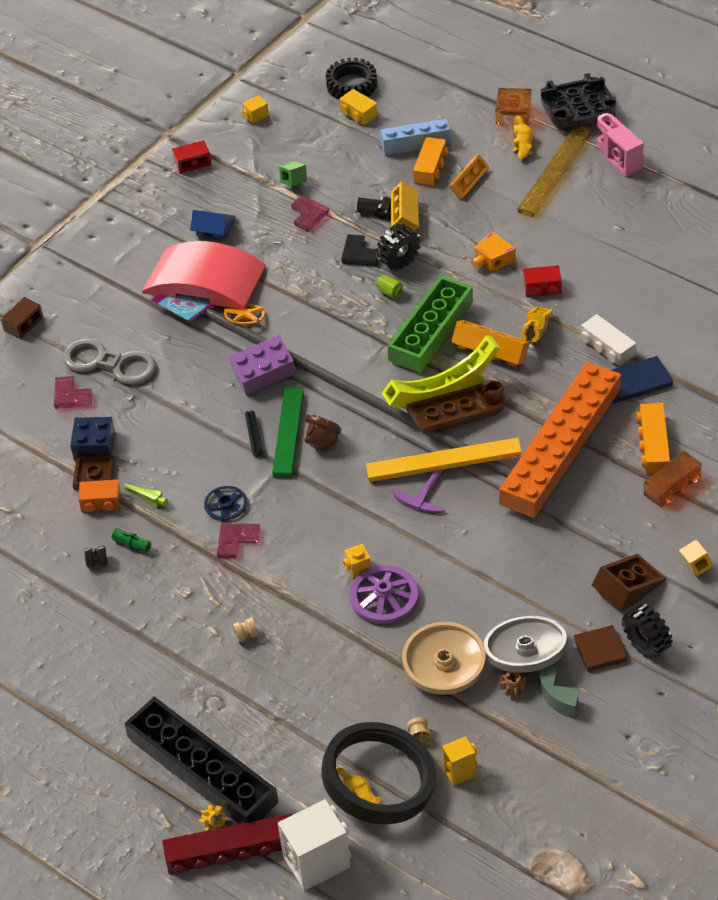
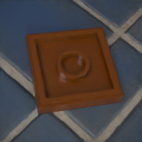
(93, 469)
(600, 648)

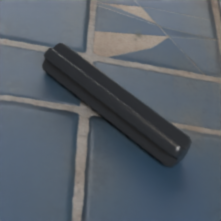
(253, 433)

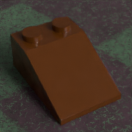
(627, 581)

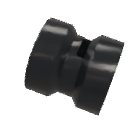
(95, 556)

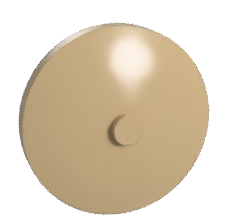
(444, 658)

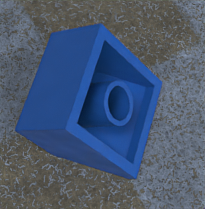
(210, 222)

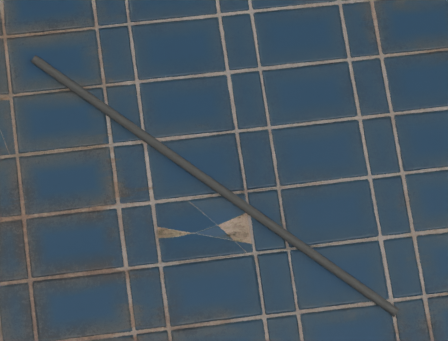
(351, 388)

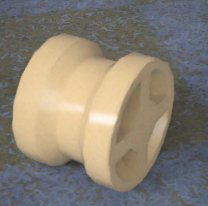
(418, 729)

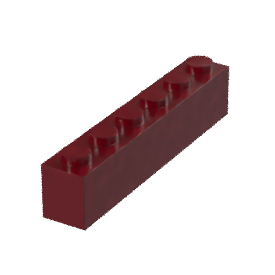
(223, 844)

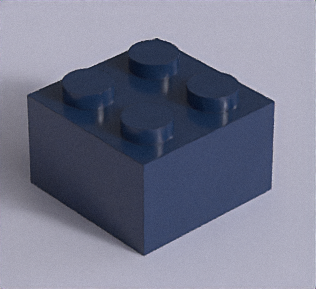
(92, 436)

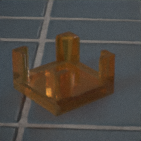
(513, 102)

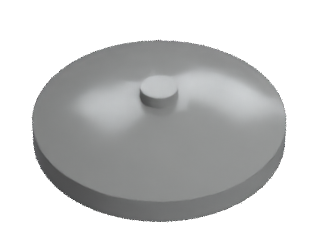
(525, 644)

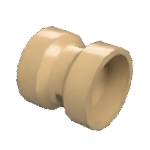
(245, 630)

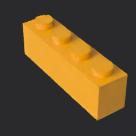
(471, 335)
(654, 437)

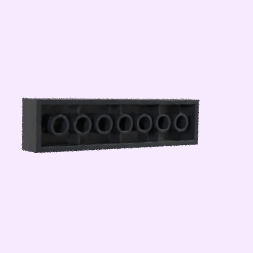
(201, 762)

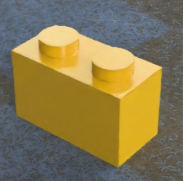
(358, 107)
(459, 760)

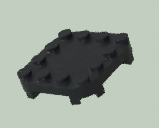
(577, 101)

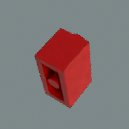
(191, 156)
(542, 280)

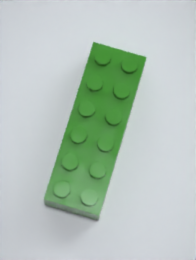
(430, 324)

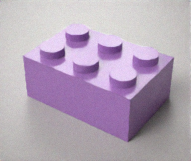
(262, 365)

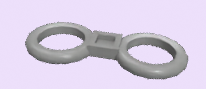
(109, 361)

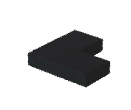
(356, 254)

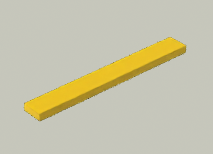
(443, 459)

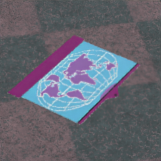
(184, 305)

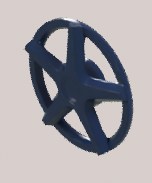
(225, 503)

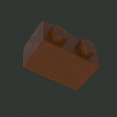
(22, 317)

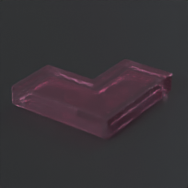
(310, 211)
(68, 397)
(232, 534)

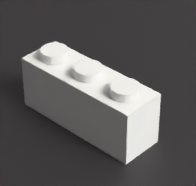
(608, 340)

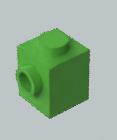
(293, 173)

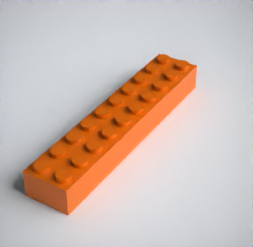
(559, 440)

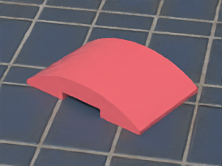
(206, 271)

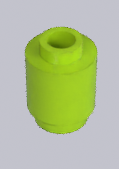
(389, 286)

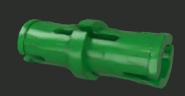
(131, 540)

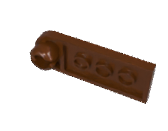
(457, 406)

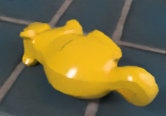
(522, 138)
(359, 786)

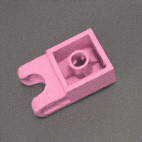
(620, 145)

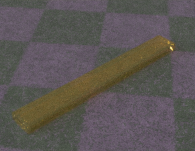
(554, 171)

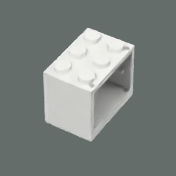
(315, 844)

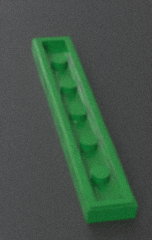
(288, 432)

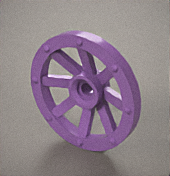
(384, 592)

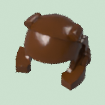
(321, 432)

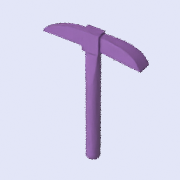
(418, 502)

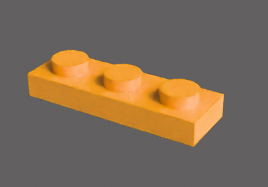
(469, 176)

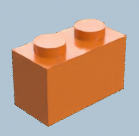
(99, 495)

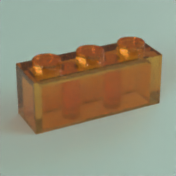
(672, 479)

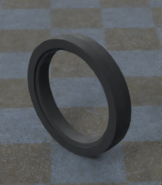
(367, 810)

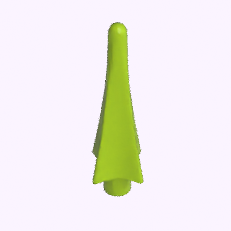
(154, 497)

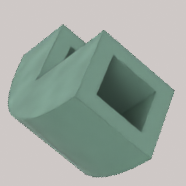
(559, 698)

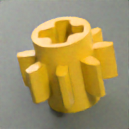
(213, 812)

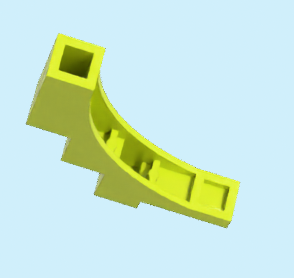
(462, 375)

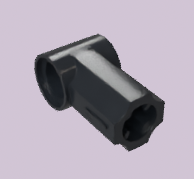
(380, 207)

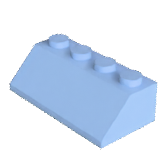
(412, 137)

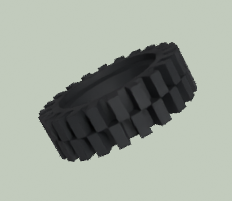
(351, 67)

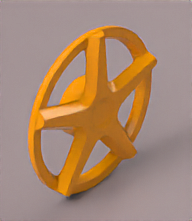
(245, 315)

